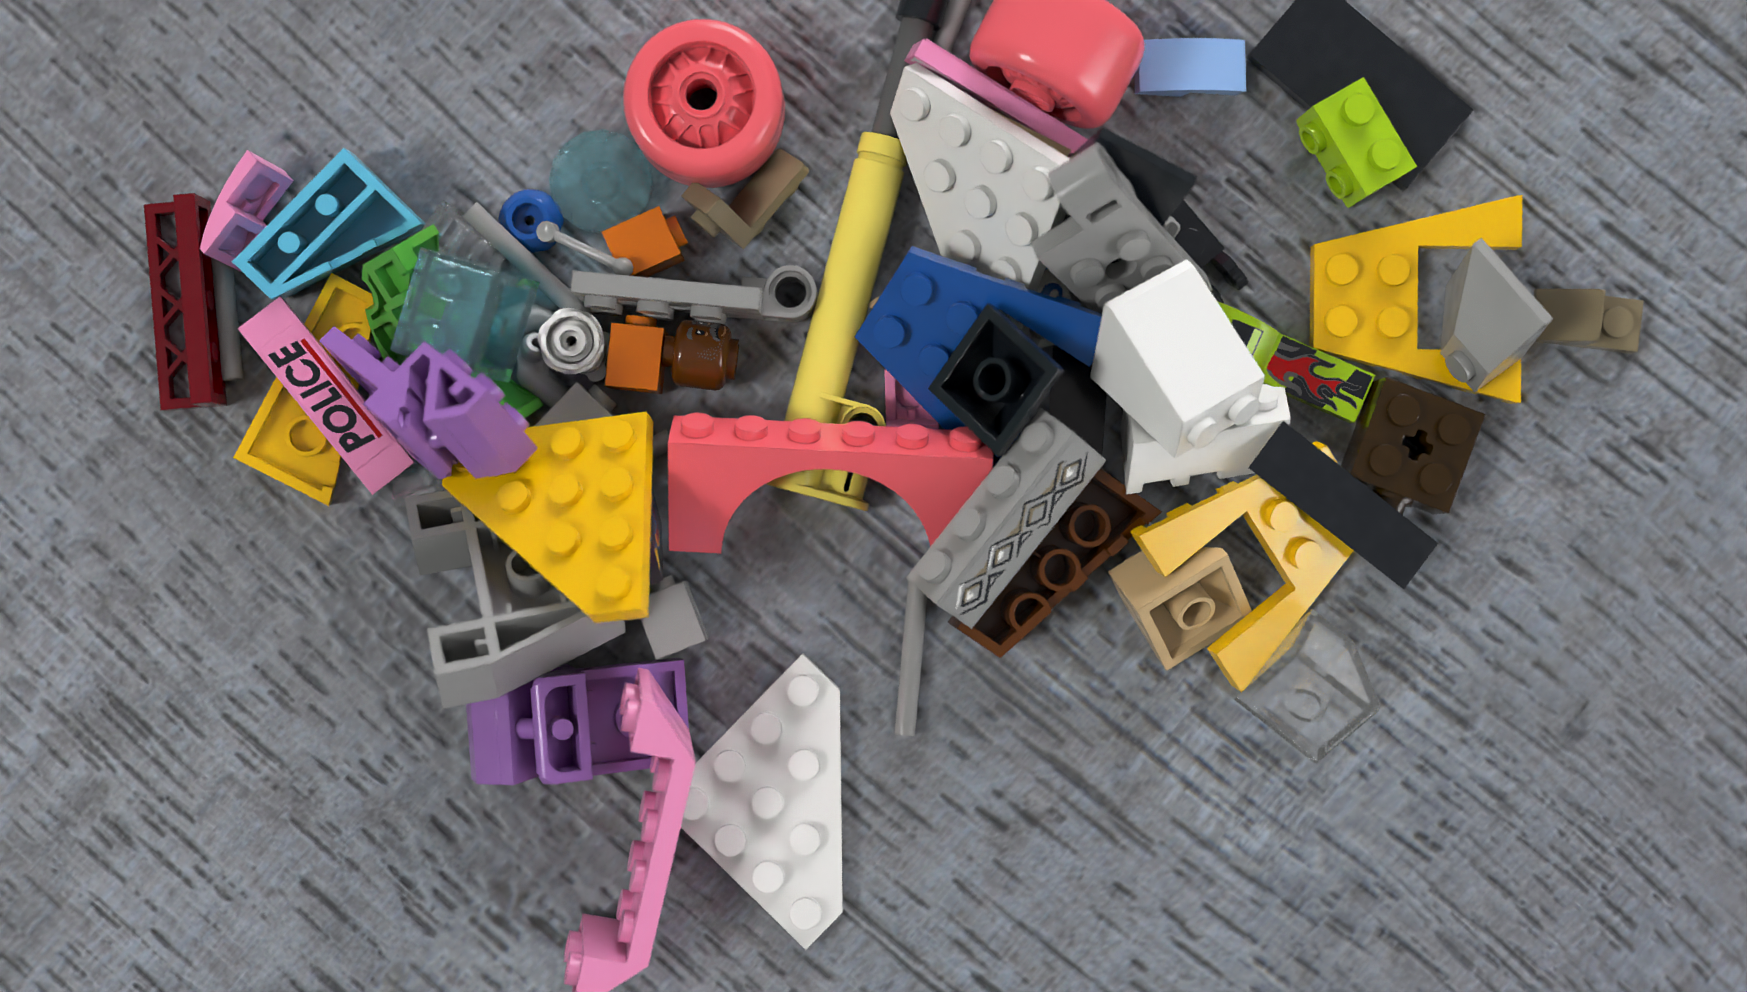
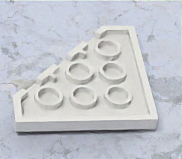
(977, 178)
(772, 801)

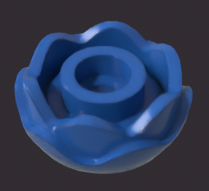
(526, 204)

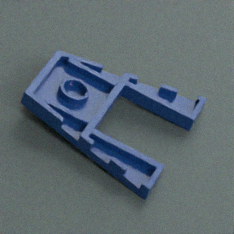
(936, 303)

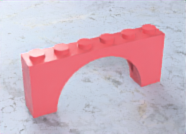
(726, 459)

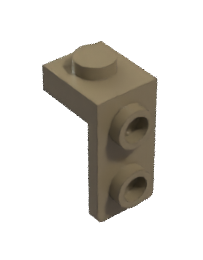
(753, 205)

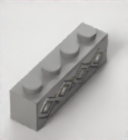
(1006, 518)

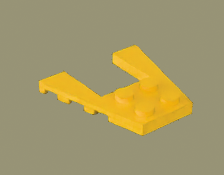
(1369, 291)
(1295, 543)

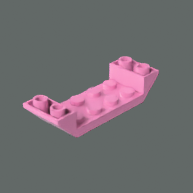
(612, 949)

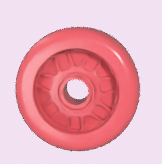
(1060, 55)
(709, 144)

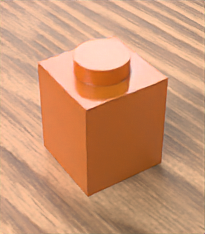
(647, 242)
(636, 355)

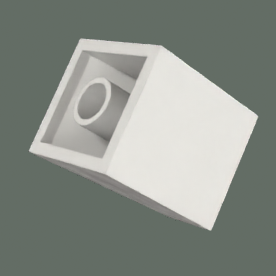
(1176, 361)

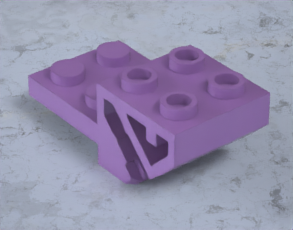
(437, 408)
(564, 725)

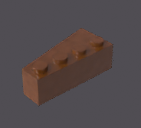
(1079, 542)

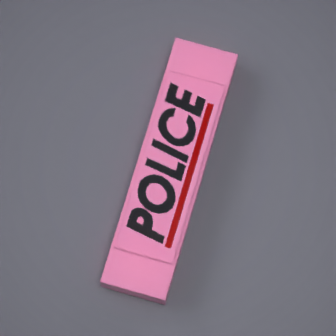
(325, 394)

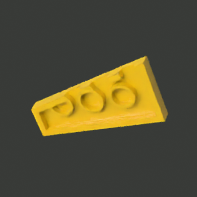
(282, 436)

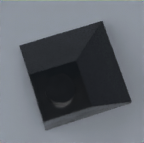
(995, 379)

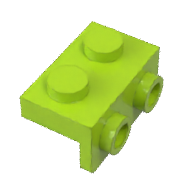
(1354, 143)

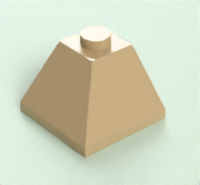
(1186, 607)

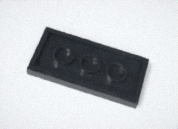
(1330, 45)

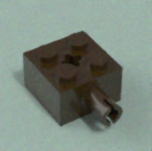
(1440, 430)

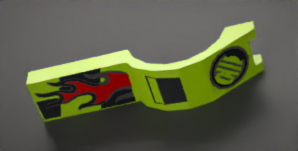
(1303, 370)

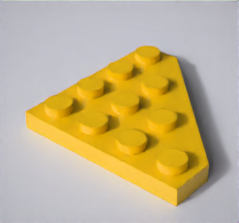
(577, 511)

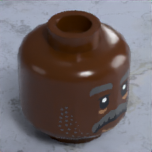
(701, 355)

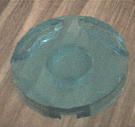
(600, 180)

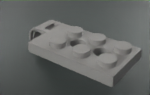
(1104, 226)
(703, 301)

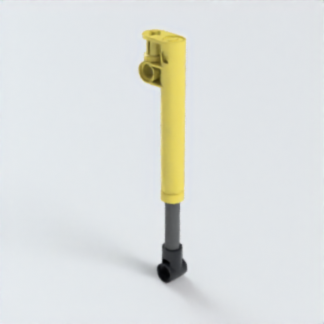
(853, 271)

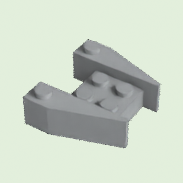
(524, 618)

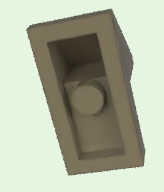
(1591, 319)

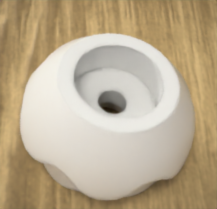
(556, 332)

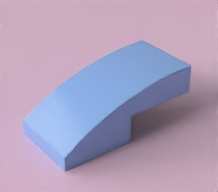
(1191, 66)

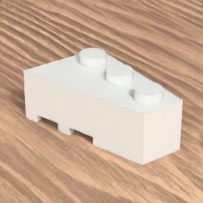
(1226, 454)

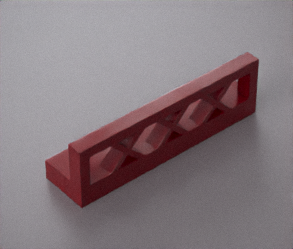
(196, 303)

